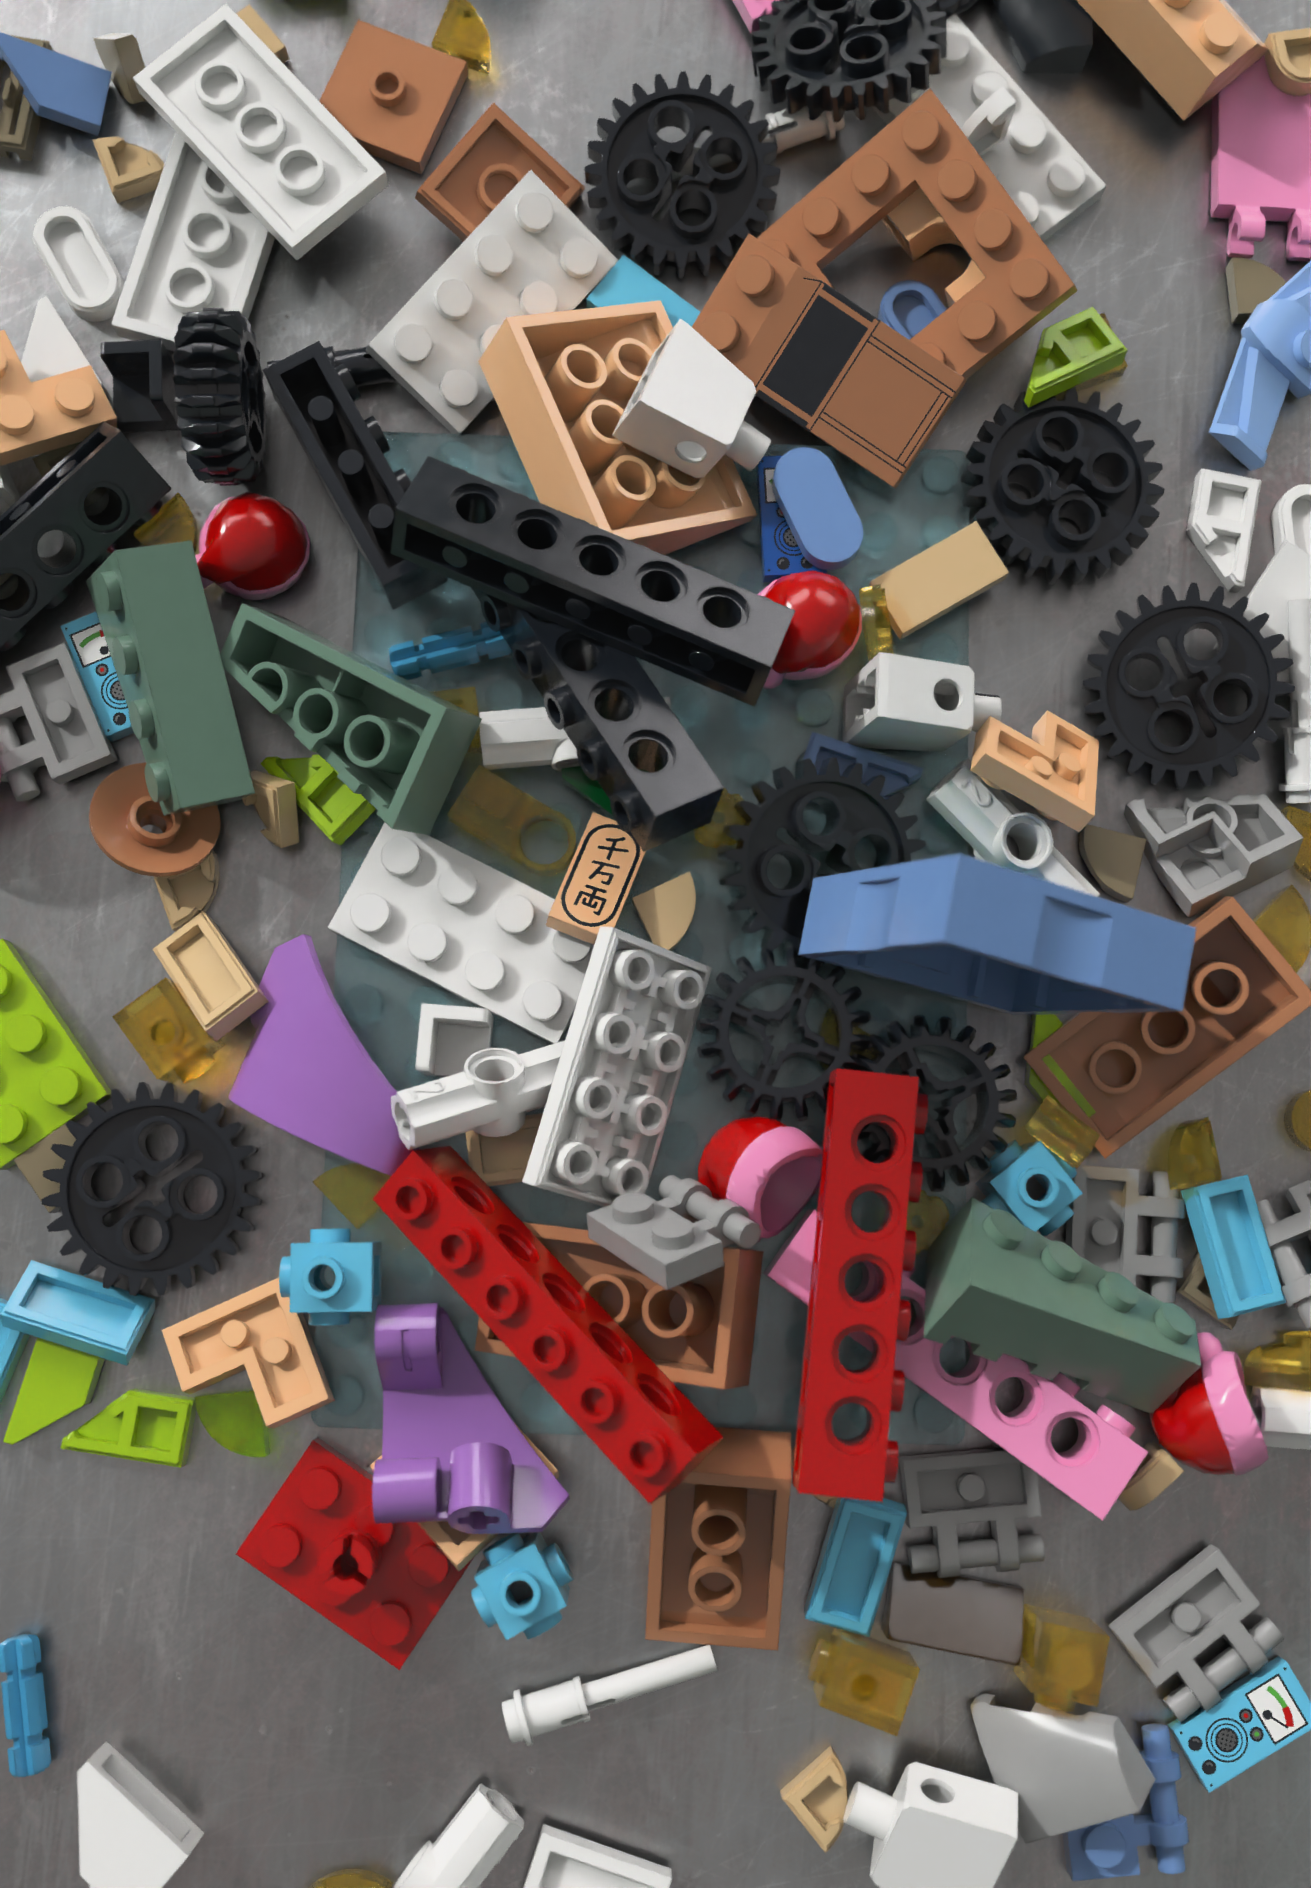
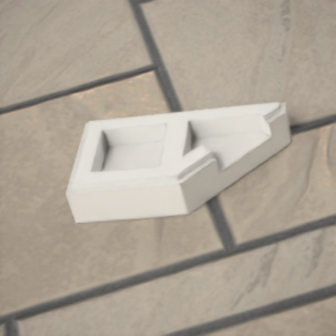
(51, 346)
(1223, 523)

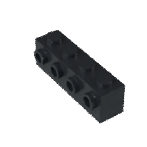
(349, 464)

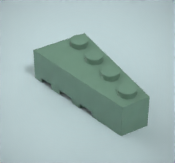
(171, 675)
(366, 722)
(1055, 1310)

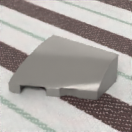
(1214, 846)

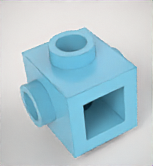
(1007, 1182)
(356, 1272)
(529, 1561)

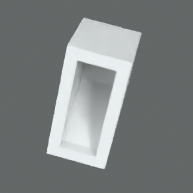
(128, 1826)

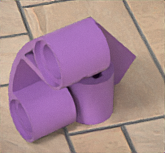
(311, 1068)
(448, 1437)

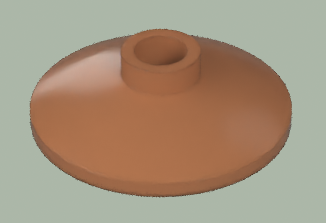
(124, 806)

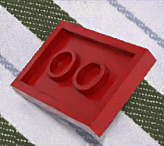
(331, 1554)

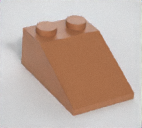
(723, 1546)

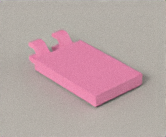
(1261, 163)

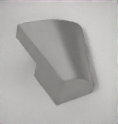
(1062, 1766)

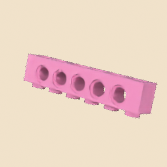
(1088, 1473)

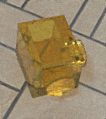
(168, 1034)
(1062, 1658)
(863, 1679)

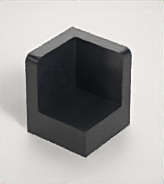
(141, 385)

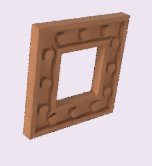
(932, 153)

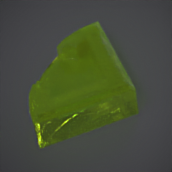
(235, 1421)

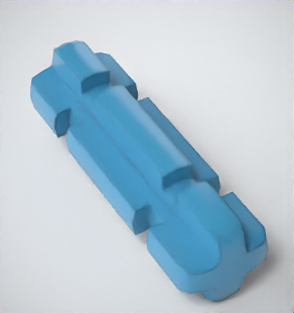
(447, 651)
(24, 1705)

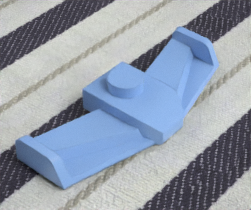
(1268, 363)

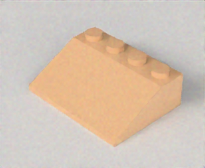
(561, 397)

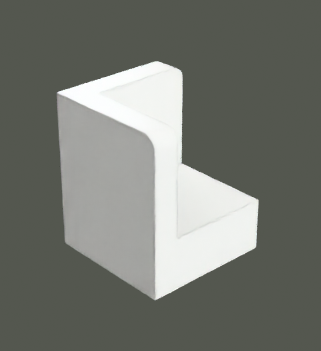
(450, 1037)

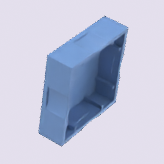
(997, 938)

